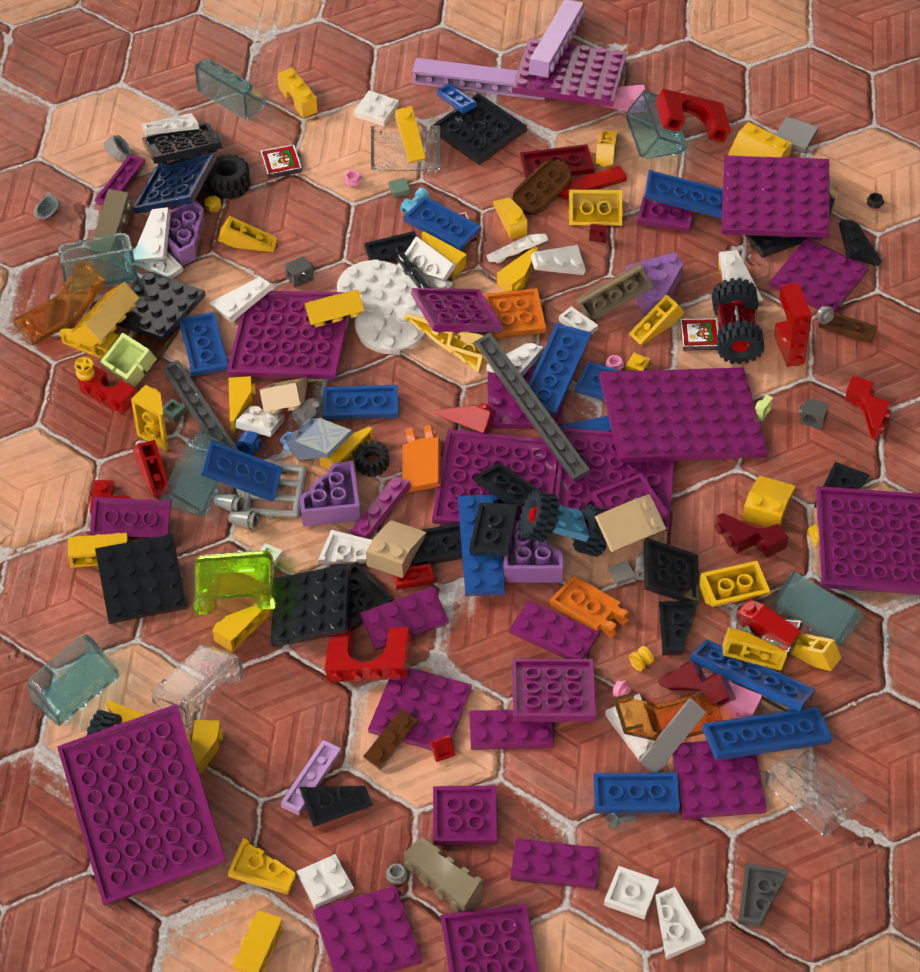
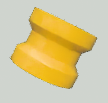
(84, 368)
(641, 658)

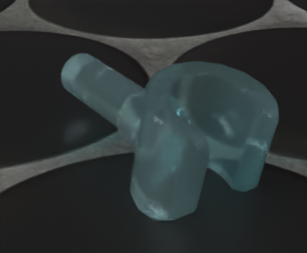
(613, 817)

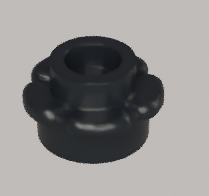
(875, 200)

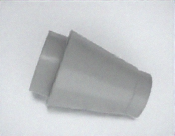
(229, 502)
(245, 519)

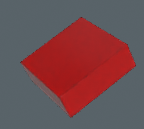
(442, 748)

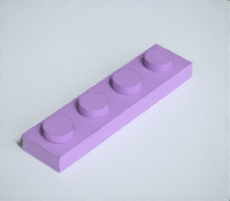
(311, 775)

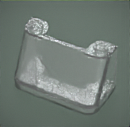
(390, 155)
(196, 680)

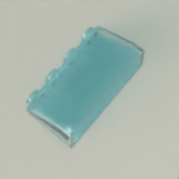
(228, 89)
(647, 129)
(108, 254)
(186, 486)
(817, 609)
(71, 680)

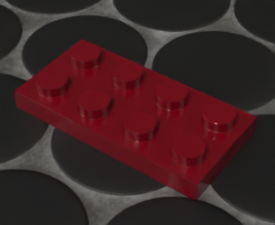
(576, 157)

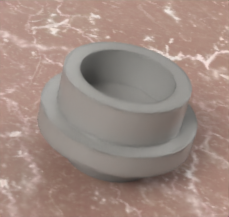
(825, 314)
(396, 874)

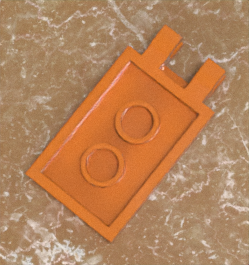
(422, 460)
(589, 606)

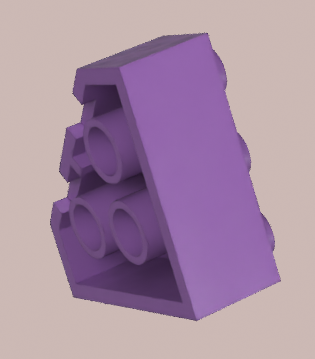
(185, 232)
(664, 274)
(332, 497)
(532, 561)

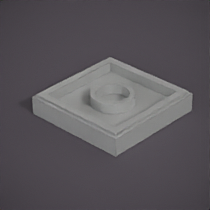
(797, 133)

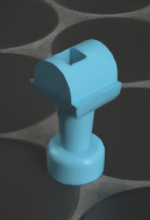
(408, 204)

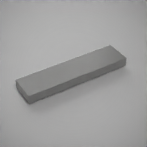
(672, 736)

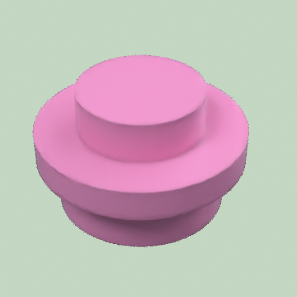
(352, 178)
(615, 362)
(621, 688)

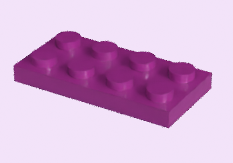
(132, 516)
(417, 611)
(553, 632)
(497, 731)
(555, 863)

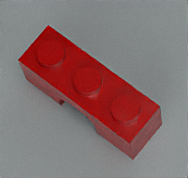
(116, 397)

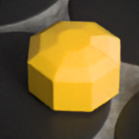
(212, 204)

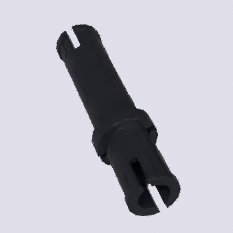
(410, 269)

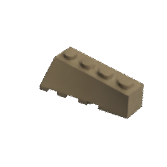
(443, 876)

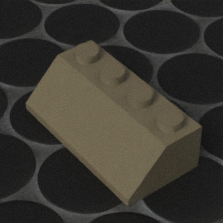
(615, 292)

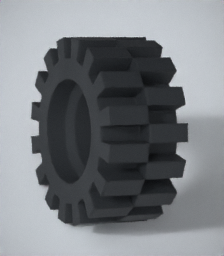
(372, 467)

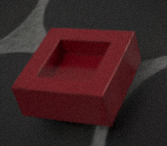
(598, 233)

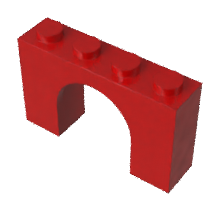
(711, 113)
(794, 333)
(390, 665)

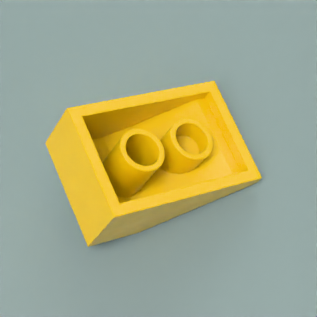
(767, 502)

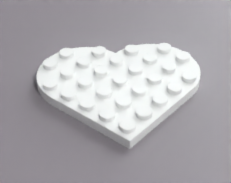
(385, 300)

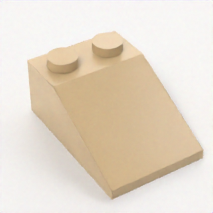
(284, 395)
(630, 523)
(394, 548)

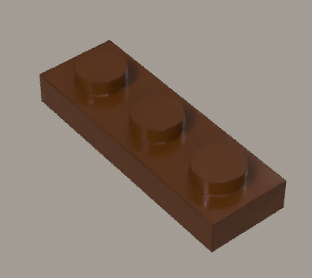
(851, 328)
(390, 739)

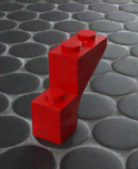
(874, 409)

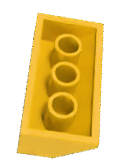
(104, 316)

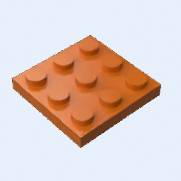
(518, 312)

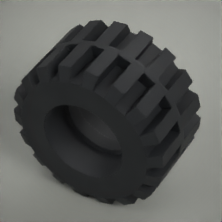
(229, 177)

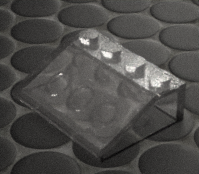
(814, 789)

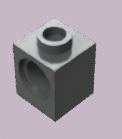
(299, 271)
(813, 413)

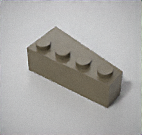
(115, 214)

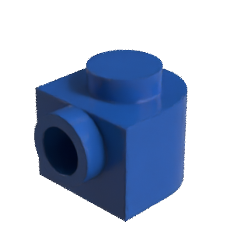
(249, 443)

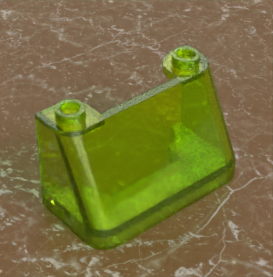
(234, 577)

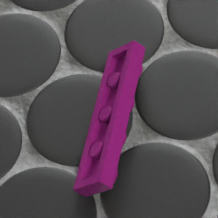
(122, 177)
(381, 507)

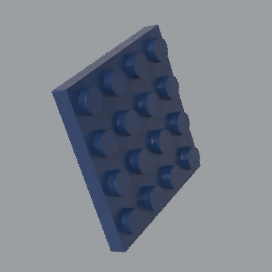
(174, 183)

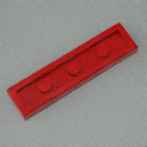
(596, 181)

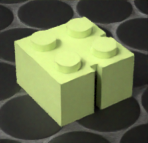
(128, 360)

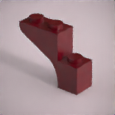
(743, 536)
(691, 678)

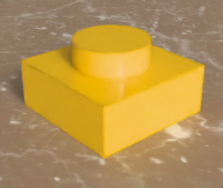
(637, 363)

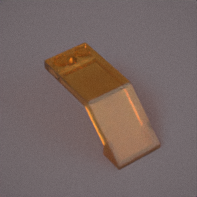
(64, 308)
(650, 719)

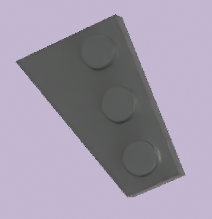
(758, 892)

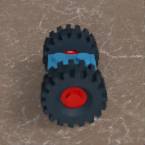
(545, 516)

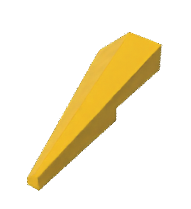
(459, 344)

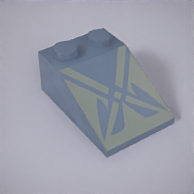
(317, 439)

